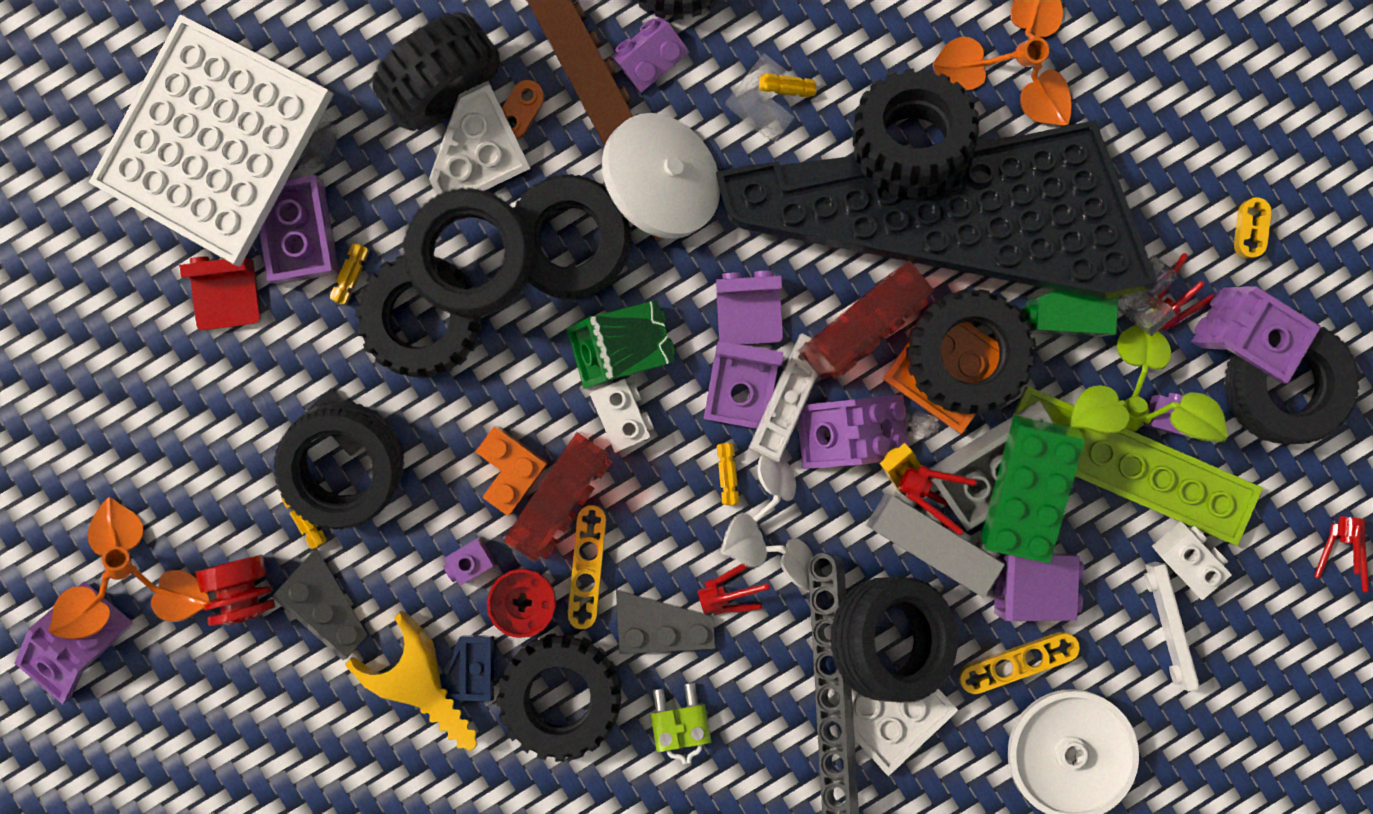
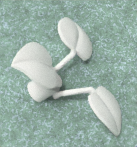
(744, 539)

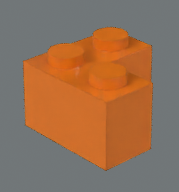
(518, 467)

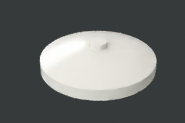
(661, 175)
(1073, 753)

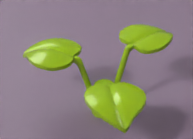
(1103, 413)

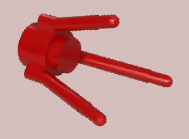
(1180, 302)
(917, 486)
(1351, 531)
(715, 598)

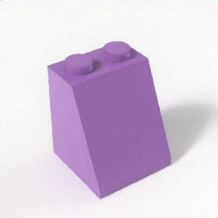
(1039, 589)

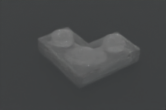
(757, 106)
(1145, 307)

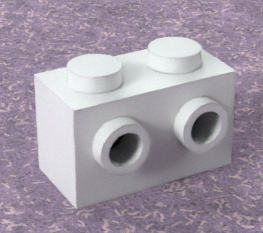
(621, 415)
(1191, 560)

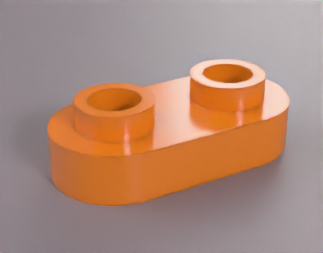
(523, 110)

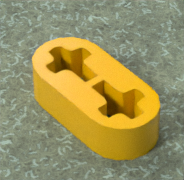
(1260, 228)

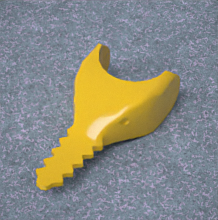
(417, 682)

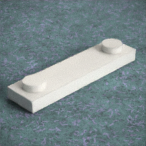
(784, 405)
(1183, 669)

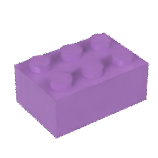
(299, 233)

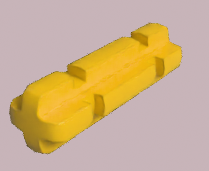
(787, 85)
(349, 274)
(727, 474)
(314, 537)

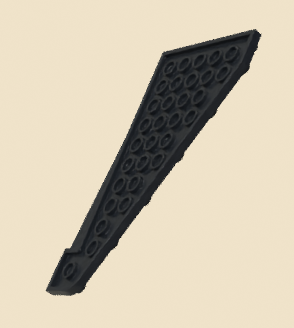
(1024, 213)

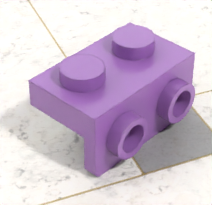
(649, 53)

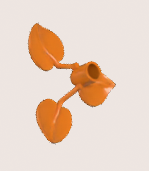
(1044, 99)
(111, 535)

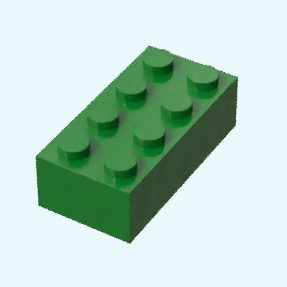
(1032, 489)

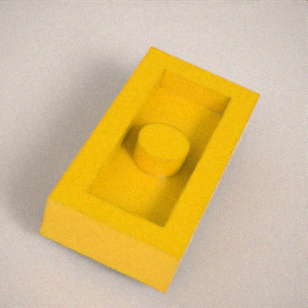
(897, 462)

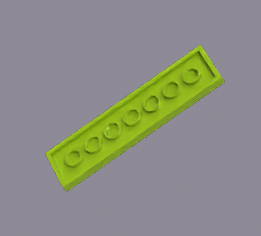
(1158, 476)

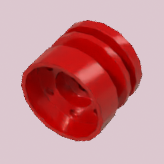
(235, 590)
(508, 616)

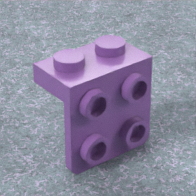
(749, 308)

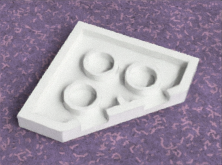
(477, 145)
(896, 729)

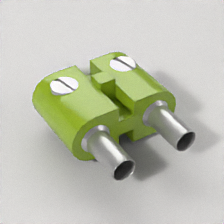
(680, 726)

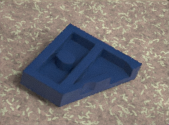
(470, 670)

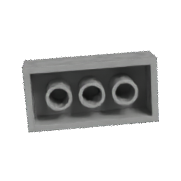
(980, 462)
(934, 544)

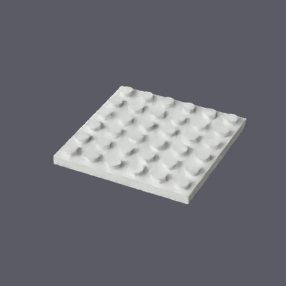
(211, 139)

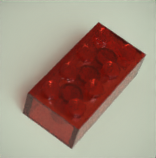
(870, 317)
(557, 497)

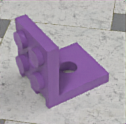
(1242, 322)
(746, 366)
(853, 430)
(61, 662)

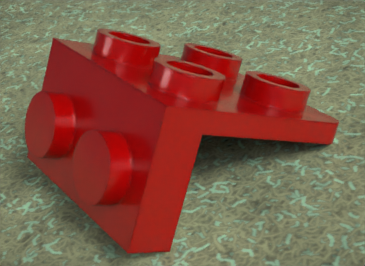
(222, 292)

